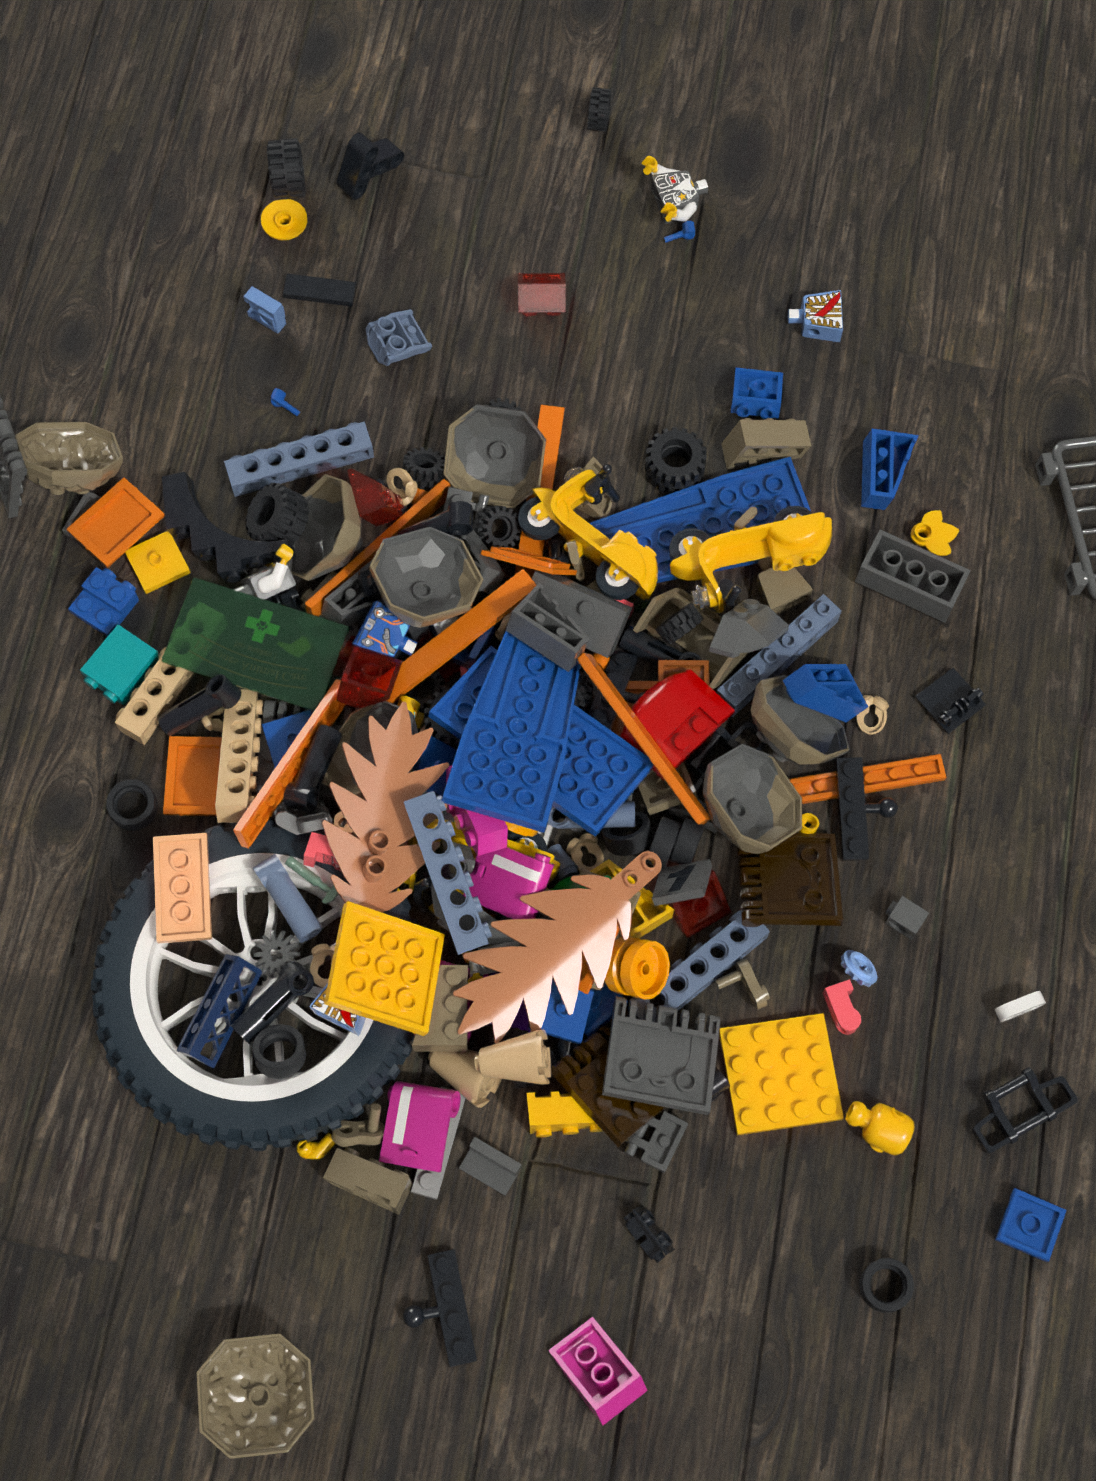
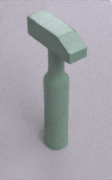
(312, 878)

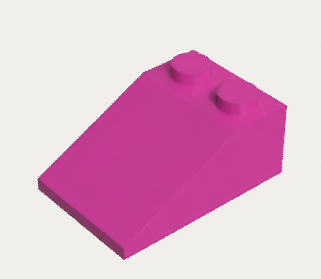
(598, 1370)

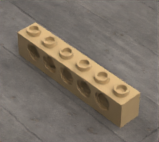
(142, 727)
(238, 758)

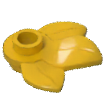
(937, 533)

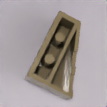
(765, 439)
(446, 1013)
(368, 1179)

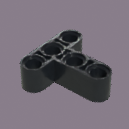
(364, 161)

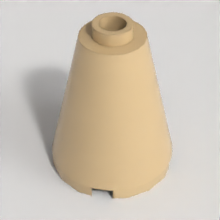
(517, 1059)
(461, 1074)

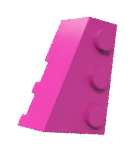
(480, 831)

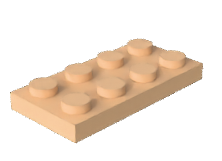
(182, 888)

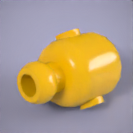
(882, 1126)

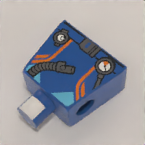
(384, 633)

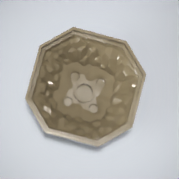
(69, 455)
(255, 1396)

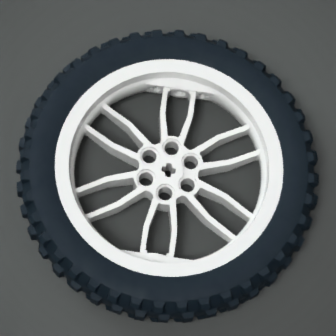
(245, 1108)

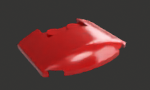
(679, 715)

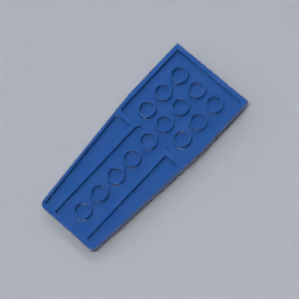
(710, 508)
(515, 738)

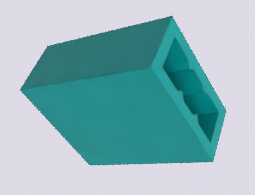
(119, 665)

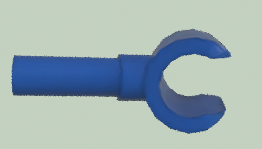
(687, 232)
(277, 400)

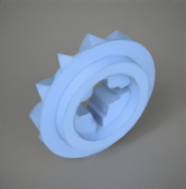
(859, 968)

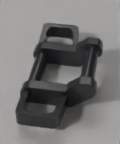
(727, 741)
(1046, 1112)

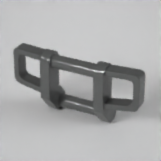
(300, 821)

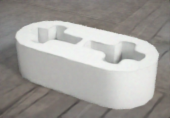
(1020, 1006)

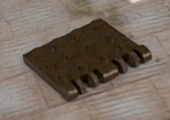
(794, 882)
(613, 1115)

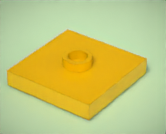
(157, 562)

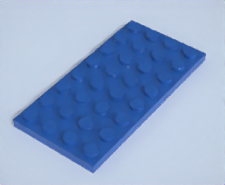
(597, 766)

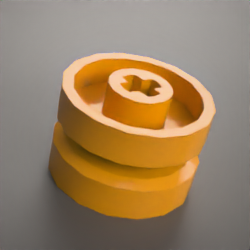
(638, 968)

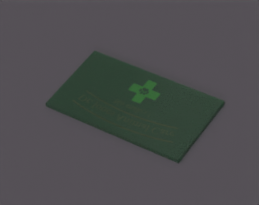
(255, 644)

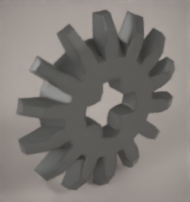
(287, 950)

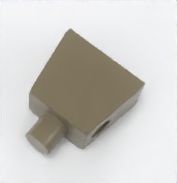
(781, 588)

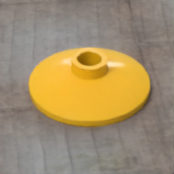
(284, 212)

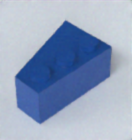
(884, 465)
(826, 690)

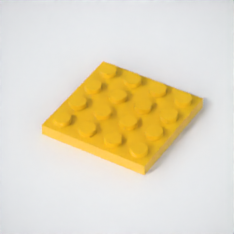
(384, 969)
(780, 1074)

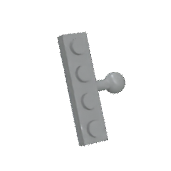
(428, 1182)

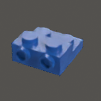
(757, 393)
(104, 601)

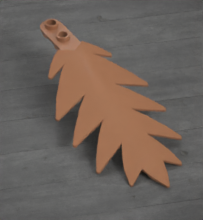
(381, 823)
(553, 948)

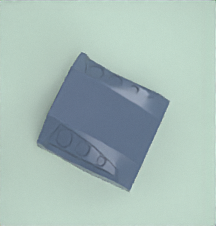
(396, 337)

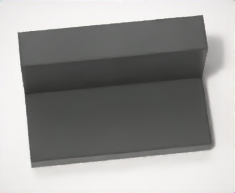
(490, 1166)

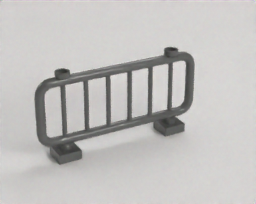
(1048, 466)

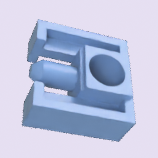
(265, 310)

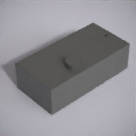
(912, 576)
(593, 612)

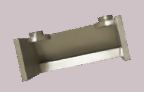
(697, 639)

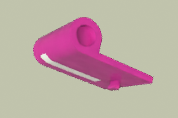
(505, 877)
(418, 1122)

